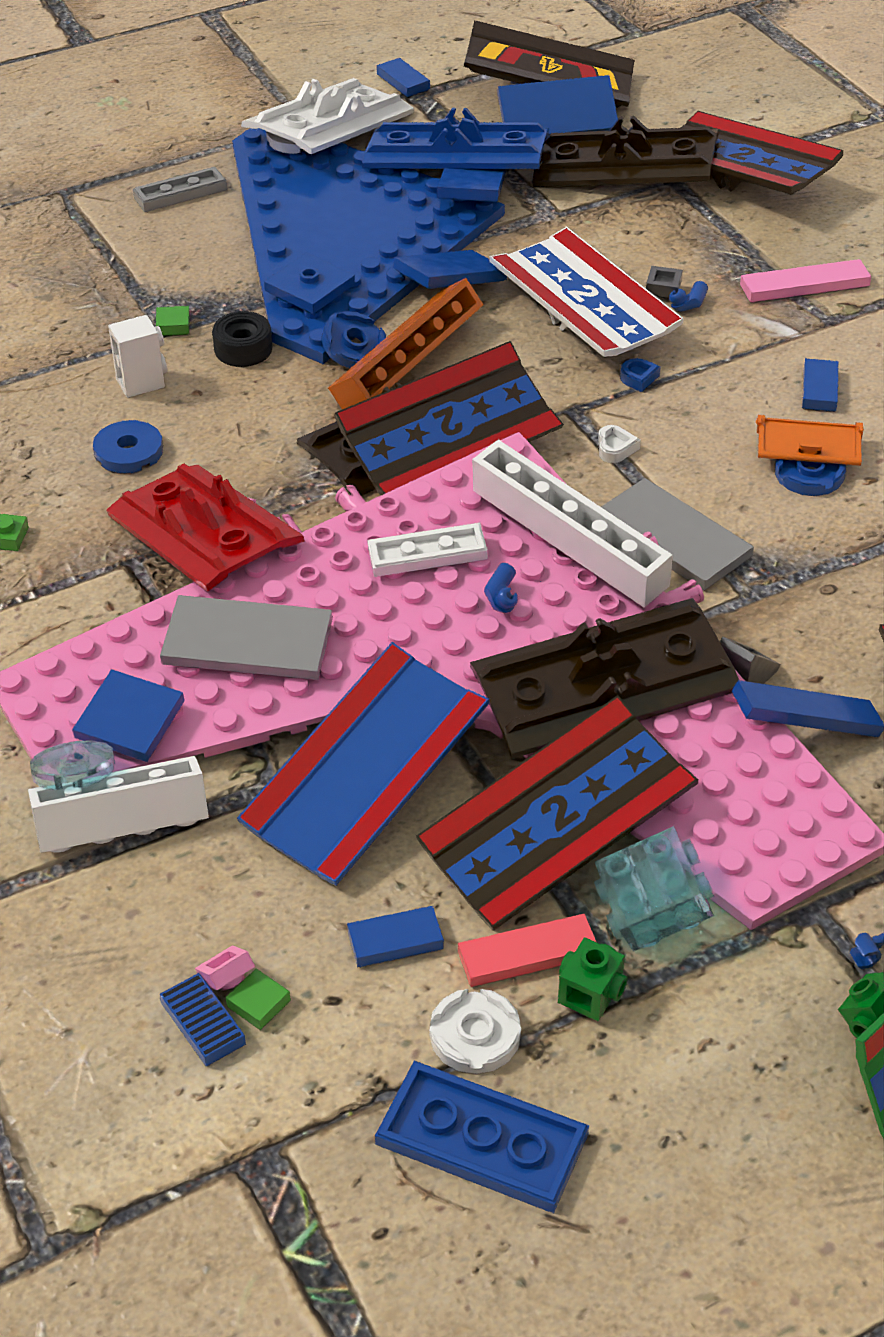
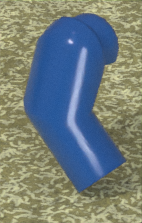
(498, 590)

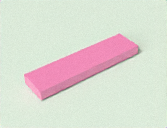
(805, 280)

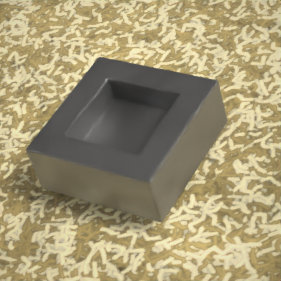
(663, 281)

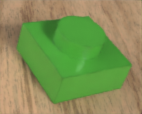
(12, 531)

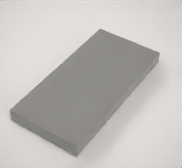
(698, 544)
(247, 637)

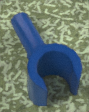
(867, 950)

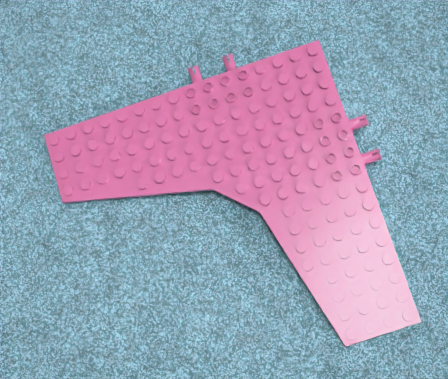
(763, 806)

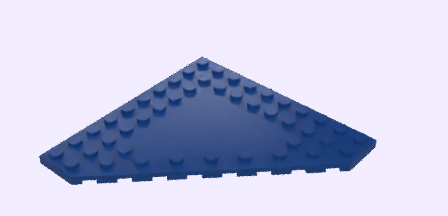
(348, 219)

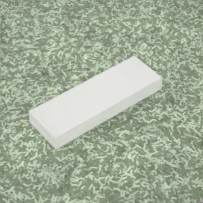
(427, 549)

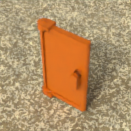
(809, 441)

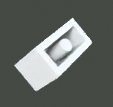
(137, 355)

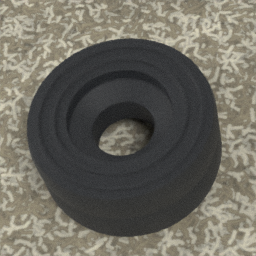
(242, 338)

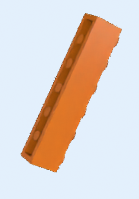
(407, 344)

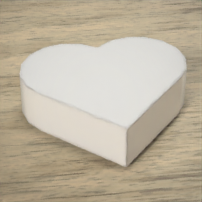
(616, 444)

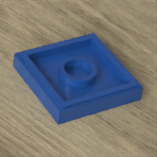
(129, 715)

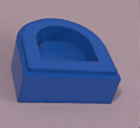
(639, 373)

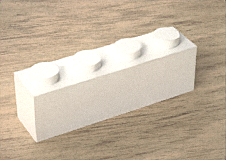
(119, 805)

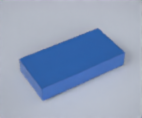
(403, 77)
(820, 385)
(395, 936)

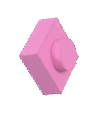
(226, 968)

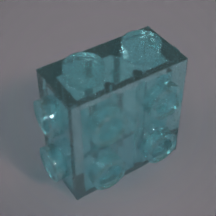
(653, 889)

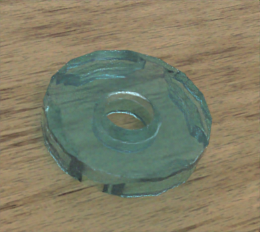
(73, 762)

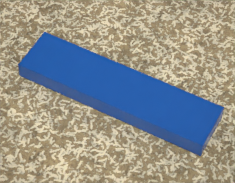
(807, 709)

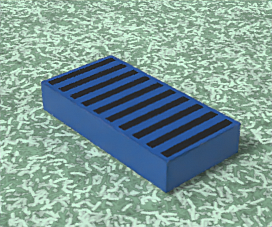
(202, 1019)

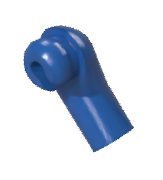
(694, 299)

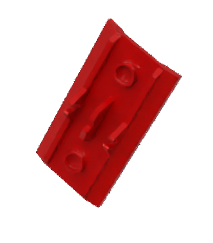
(201, 524)

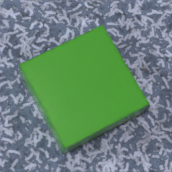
(173, 320)
(258, 999)

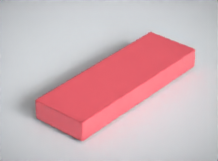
(522, 949)

